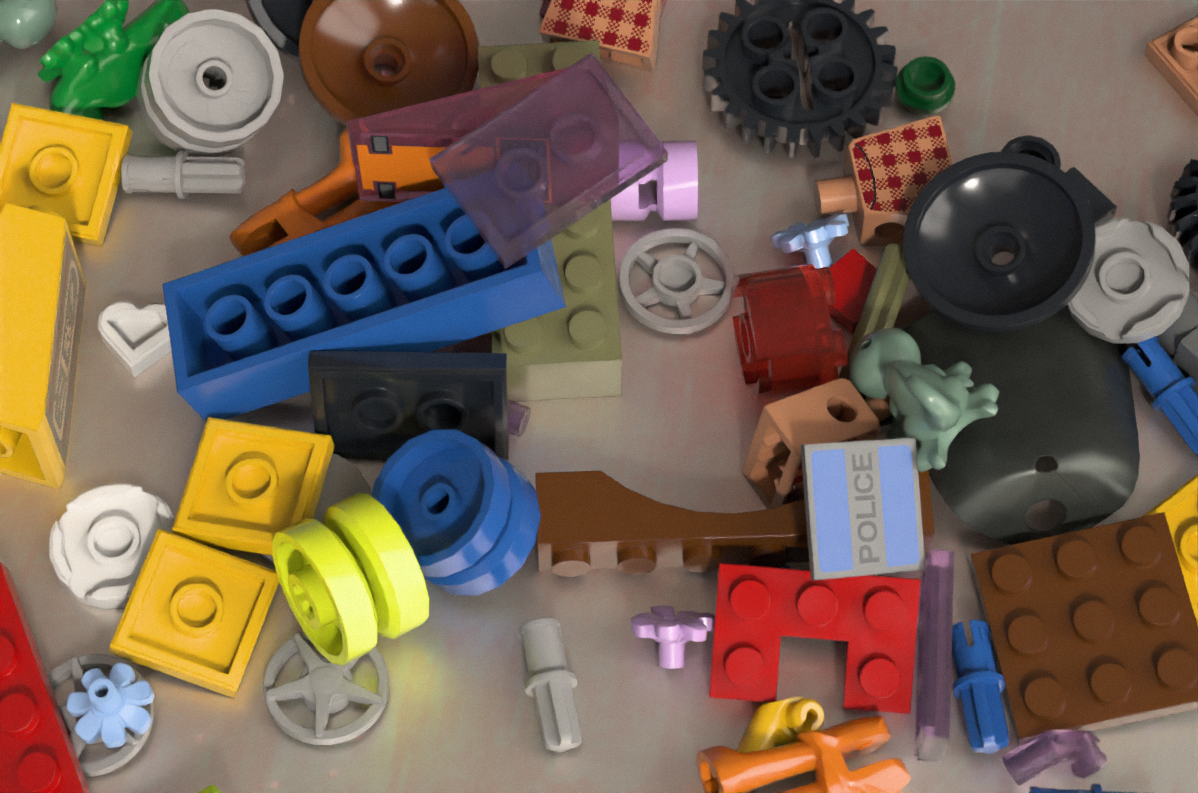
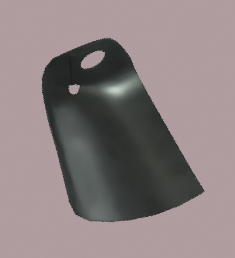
(1056, 399)

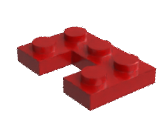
(868, 612)

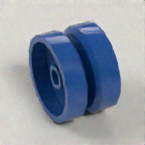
(460, 510)

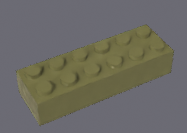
(578, 346)

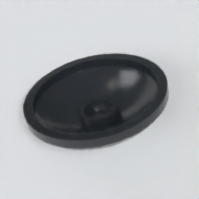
(990, 208)

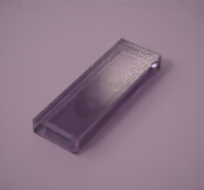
(934, 656)

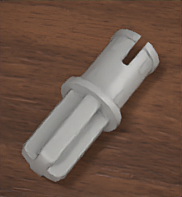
(183, 174)
(551, 684)

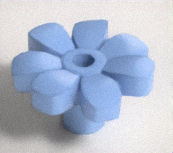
(812, 239)
(111, 706)

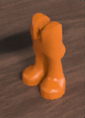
(296, 212)
(823, 751)

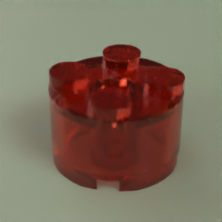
(787, 330)

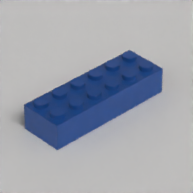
(374, 283)

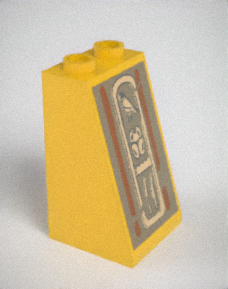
(38, 342)

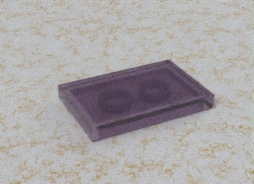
(548, 160)

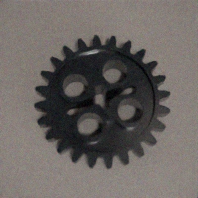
(851, 60)

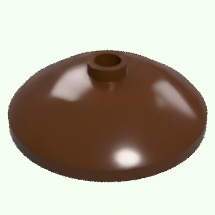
(424, 42)

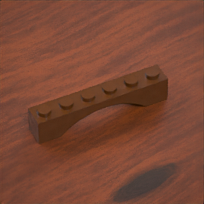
(603, 525)

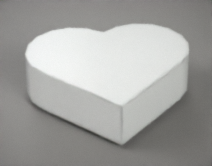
(135, 334)

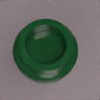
(925, 86)

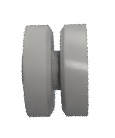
(234, 58)

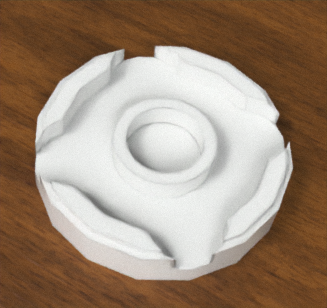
(105, 541)

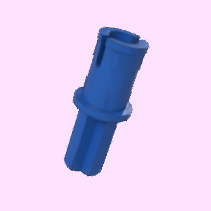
(1168, 388)
(979, 688)

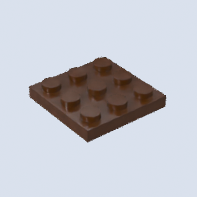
(1091, 627)

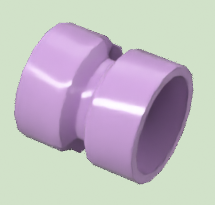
(673, 193)

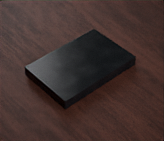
(386, 398)

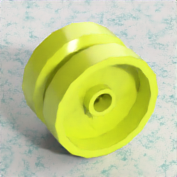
(350, 578)

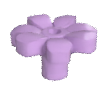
(672, 631)

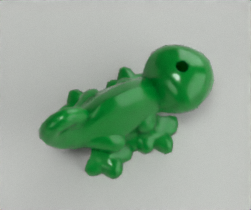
(103, 58)

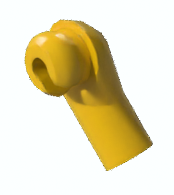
(780, 723)

